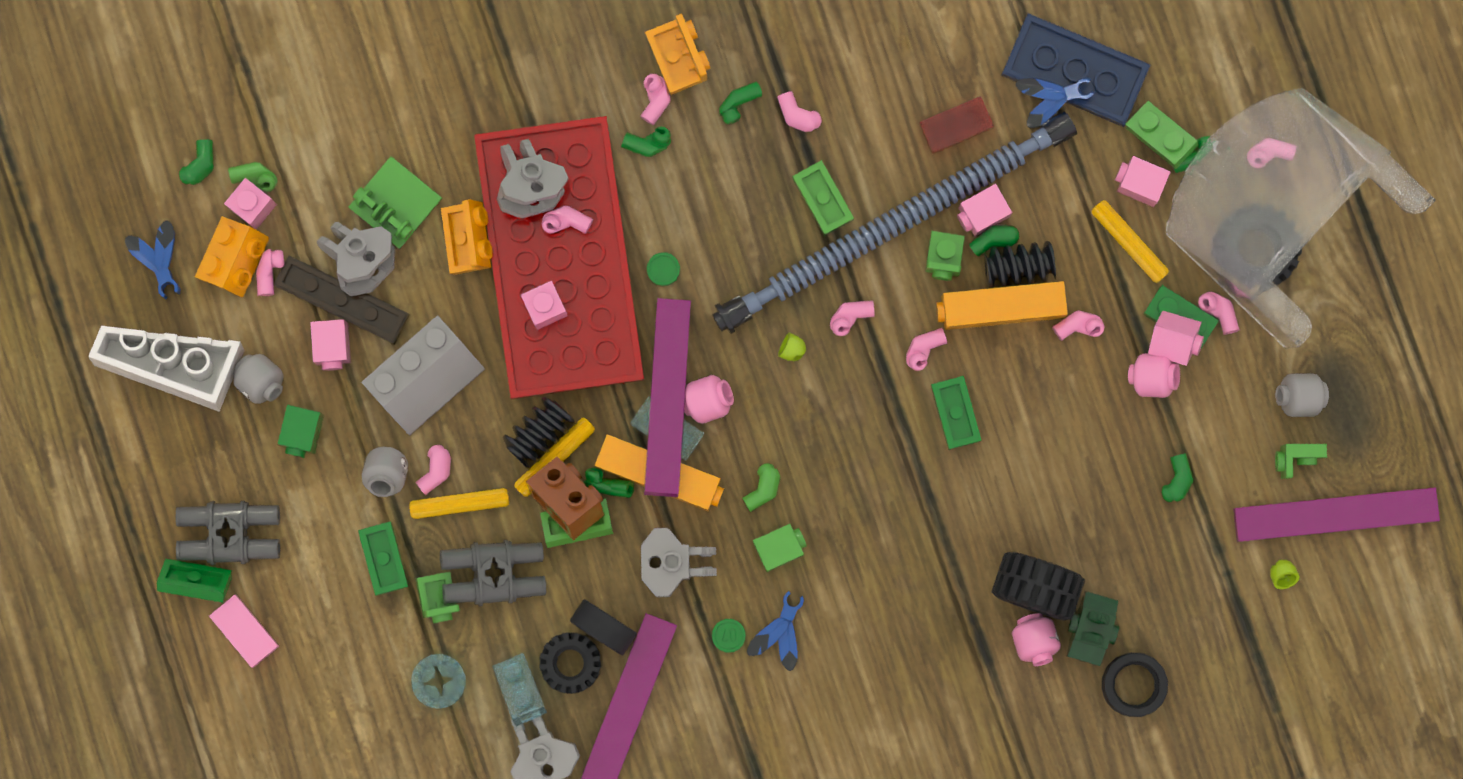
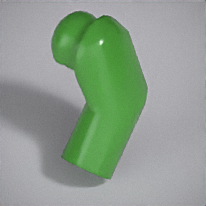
(256, 174)
(767, 487)

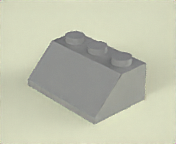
(423, 375)

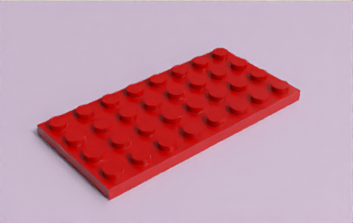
(589, 271)

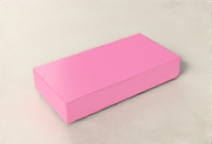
(244, 631)

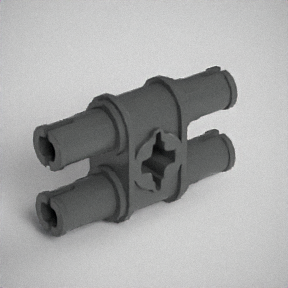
(215, 518)
(482, 588)

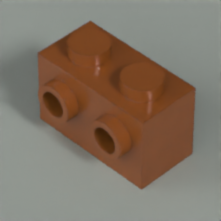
(565, 497)

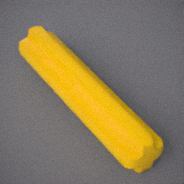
(1130, 241)
(563, 449)
(459, 503)

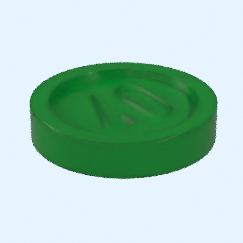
(663, 269)
(728, 635)

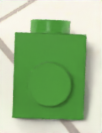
(432, 598)

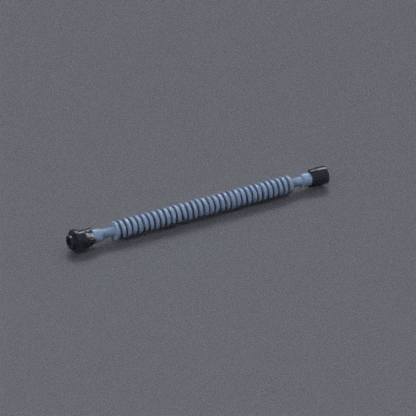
(741, 309)

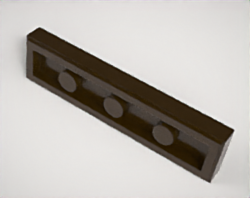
(325, 293)

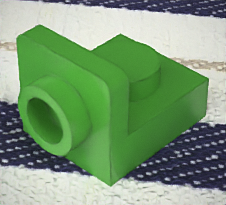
(944, 255)
(1304, 453)

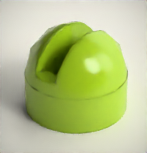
(792, 348)
(1284, 574)

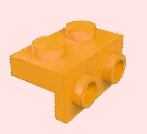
(677, 54)
(466, 237)
(232, 256)

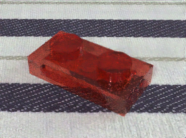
(956, 125)

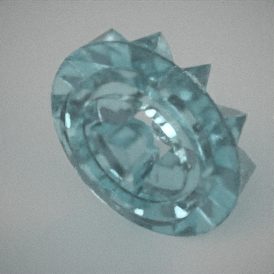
(426, 670)

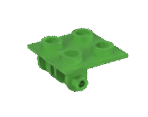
(395, 201)

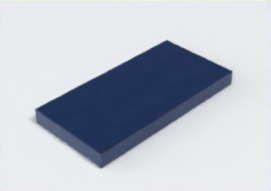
(1066, 57)

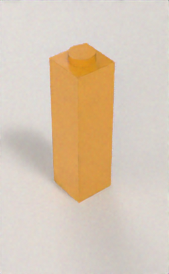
(1002, 305)
(630, 464)

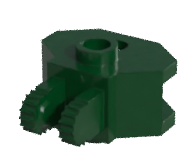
(1093, 628)

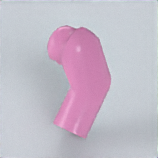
(797, 117)
(1080, 322)
(438, 469)

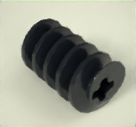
(1020, 264)
(538, 431)

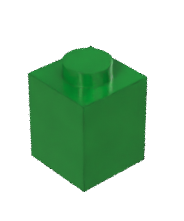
(300, 431)

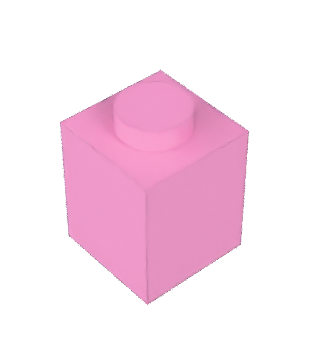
(1142, 180)
(250, 203)
(983, 210)
(544, 305)
(1176, 338)
(330, 344)

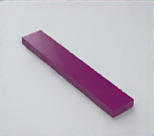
(667, 397)
(1336, 514)
(630, 699)

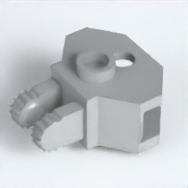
(529, 181)
(360, 256)
(674, 562)
(542, 751)

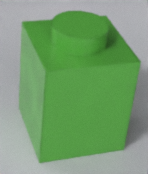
(780, 547)

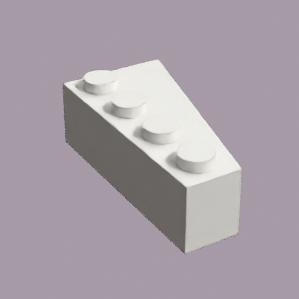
(172, 363)

